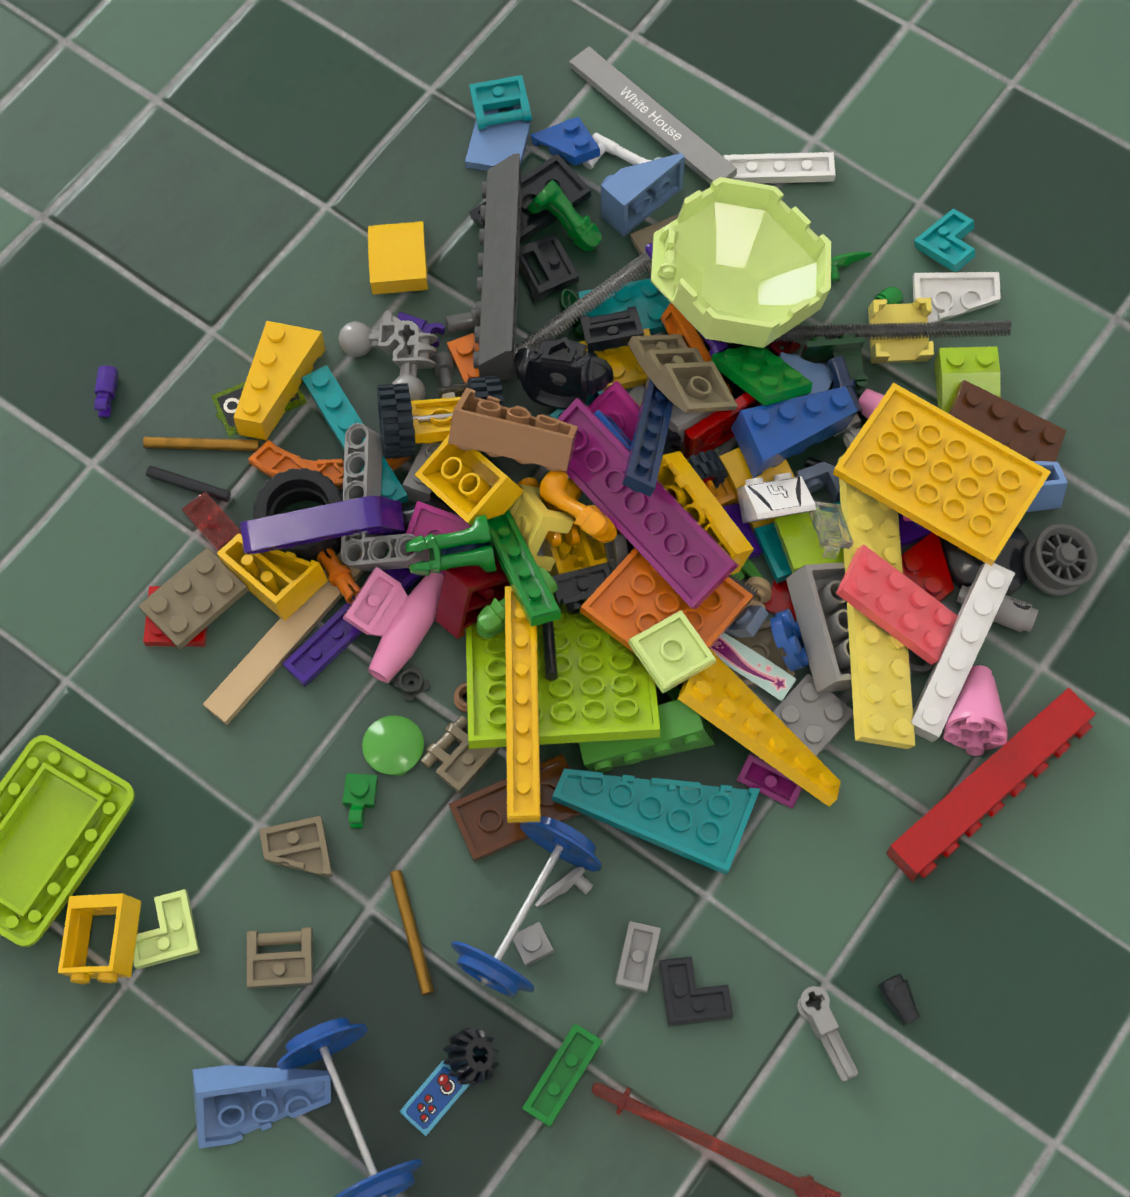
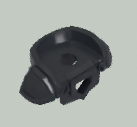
(561, 372)

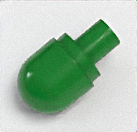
(892, 294)

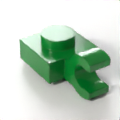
(359, 794)

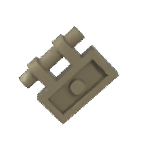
(464, 763)

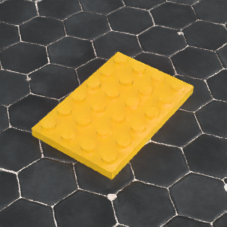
(941, 473)

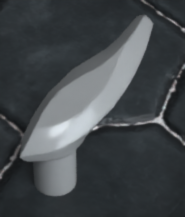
(564, 884)

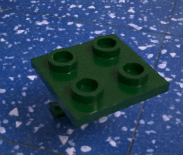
(848, 345)

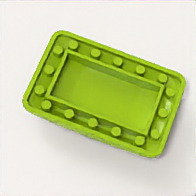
(53, 828)

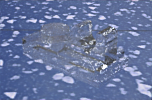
(830, 528)

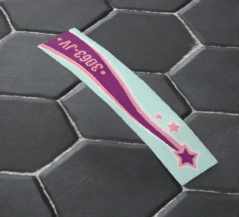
(753, 666)

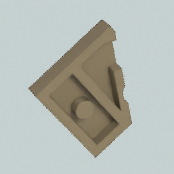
(298, 846)

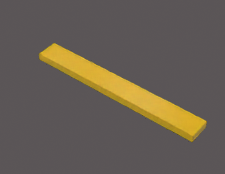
(521, 714)

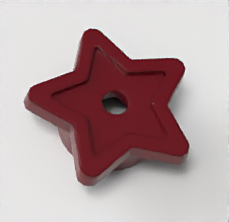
(789, 347)

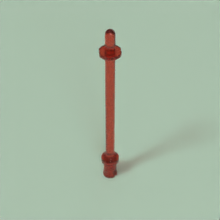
(802, 1185)

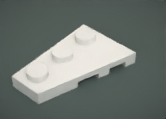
(957, 292)

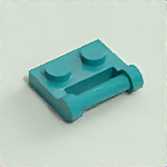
(497, 95)

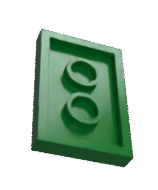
(761, 374)

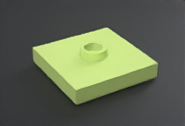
(672, 651)

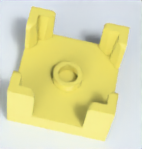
(900, 349)
(536, 520)

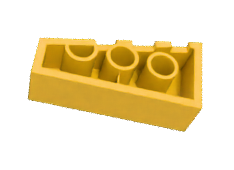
(274, 377)

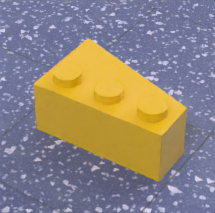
(274, 576)

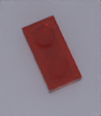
(211, 521)

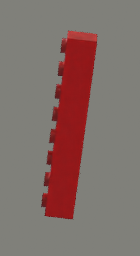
(991, 784)

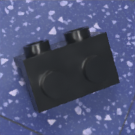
(578, 586)

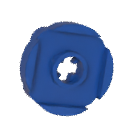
(788, 636)

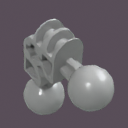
(358, 339)

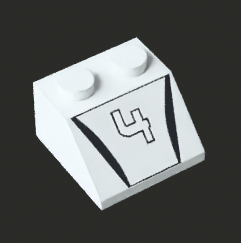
(774, 498)

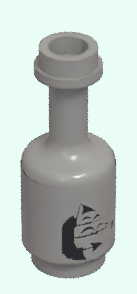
(1011, 613)

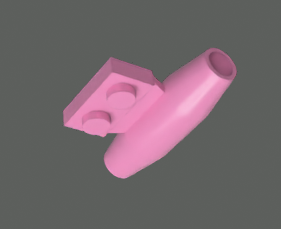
(399, 618)

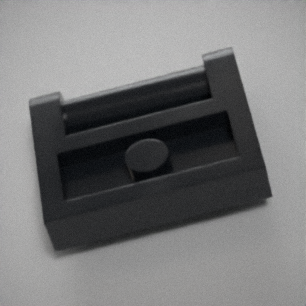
(553, 263)
(610, 329)

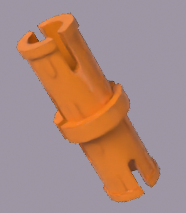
(339, 574)

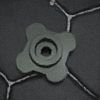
(411, 674)

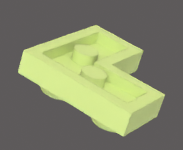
(175, 936)

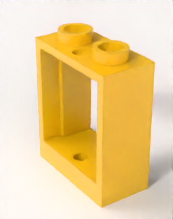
(77, 936)

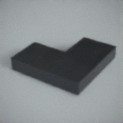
(687, 1003)

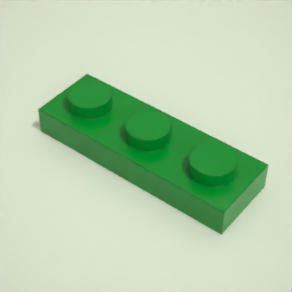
(562, 1075)

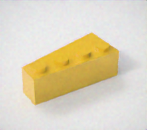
(697, 499)

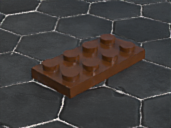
(1007, 423)
(484, 813)

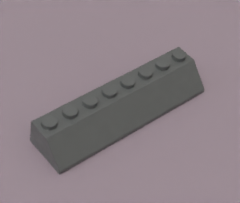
(500, 270)

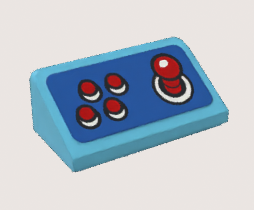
(433, 1099)

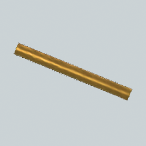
(201, 443)
(411, 932)

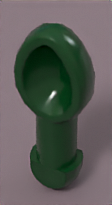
(566, 299)

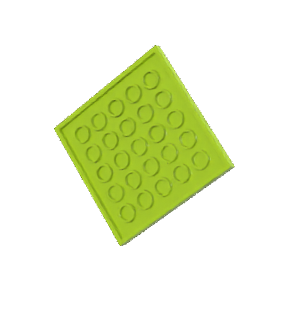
(597, 694)

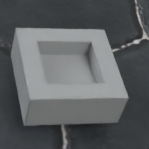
(532, 944)

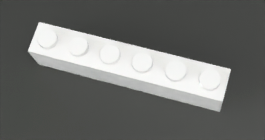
(960, 650)

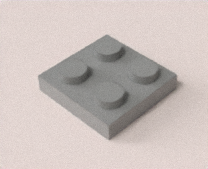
(813, 715)

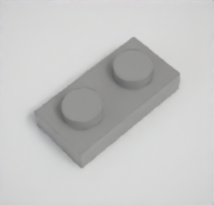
(638, 957)

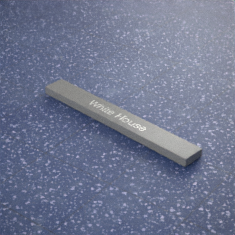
(651, 116)

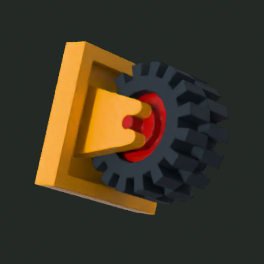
(714, 476)

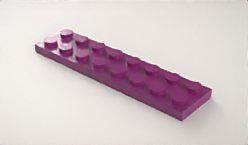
(652, 524)

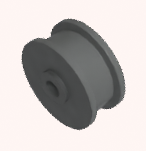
(1060, 559)

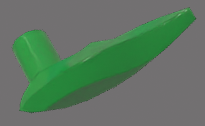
(845, 260)

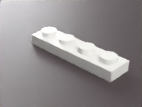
(784, 167)

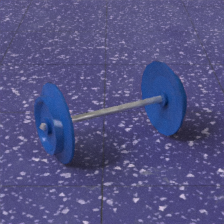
(562, 843)
(320, 1044)

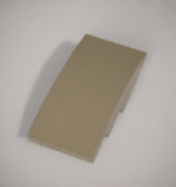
(682, 373)

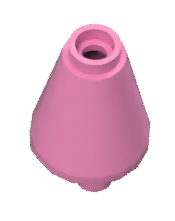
(977, 715)

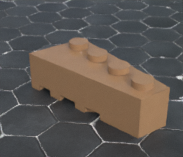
(511, 432)

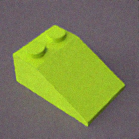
(971, 364)

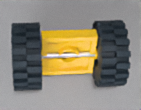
(421, 419)

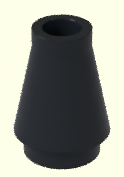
(899, 998)

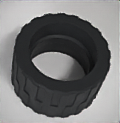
(293, 487)

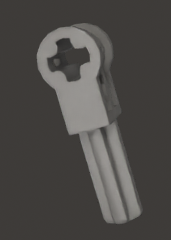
(826, 1030)

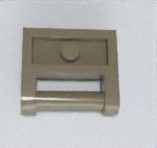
(280, 968)

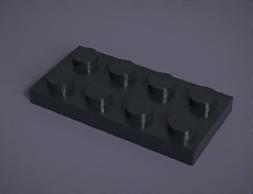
(533, 184)

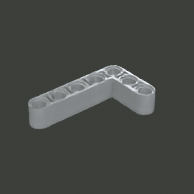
(369, 483)

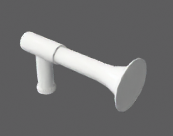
(613, 148)

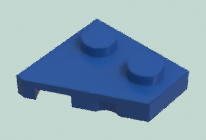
(569, 141)

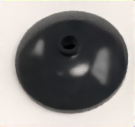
(964, 566)

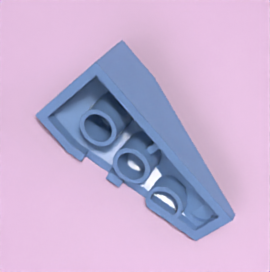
(247, 1098)

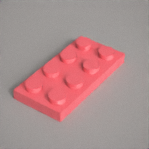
(897, 604)

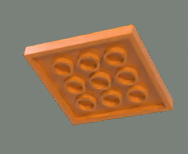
(639, 598)

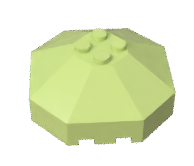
(741, 263)

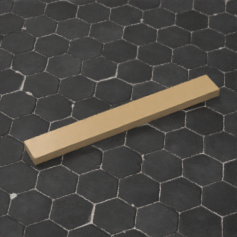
(272, 651)

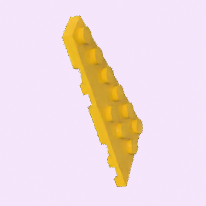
(739, 713)

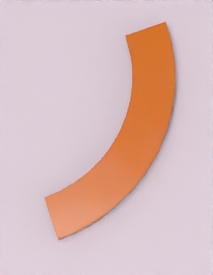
(273, 460)

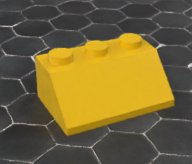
(468, 482)

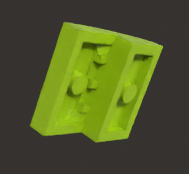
(801, 541)

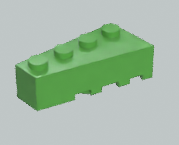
(679, 732)

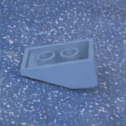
(639, 191)

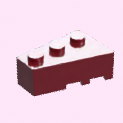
(466, 593)

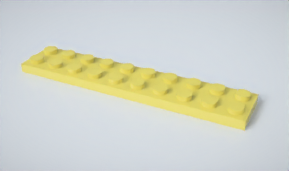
(876, 658)

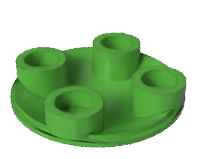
(393, 745)

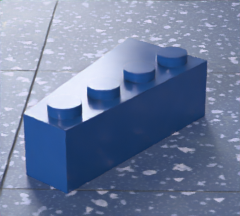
(789, 427)

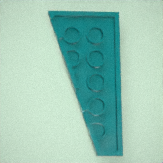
(673, 814)

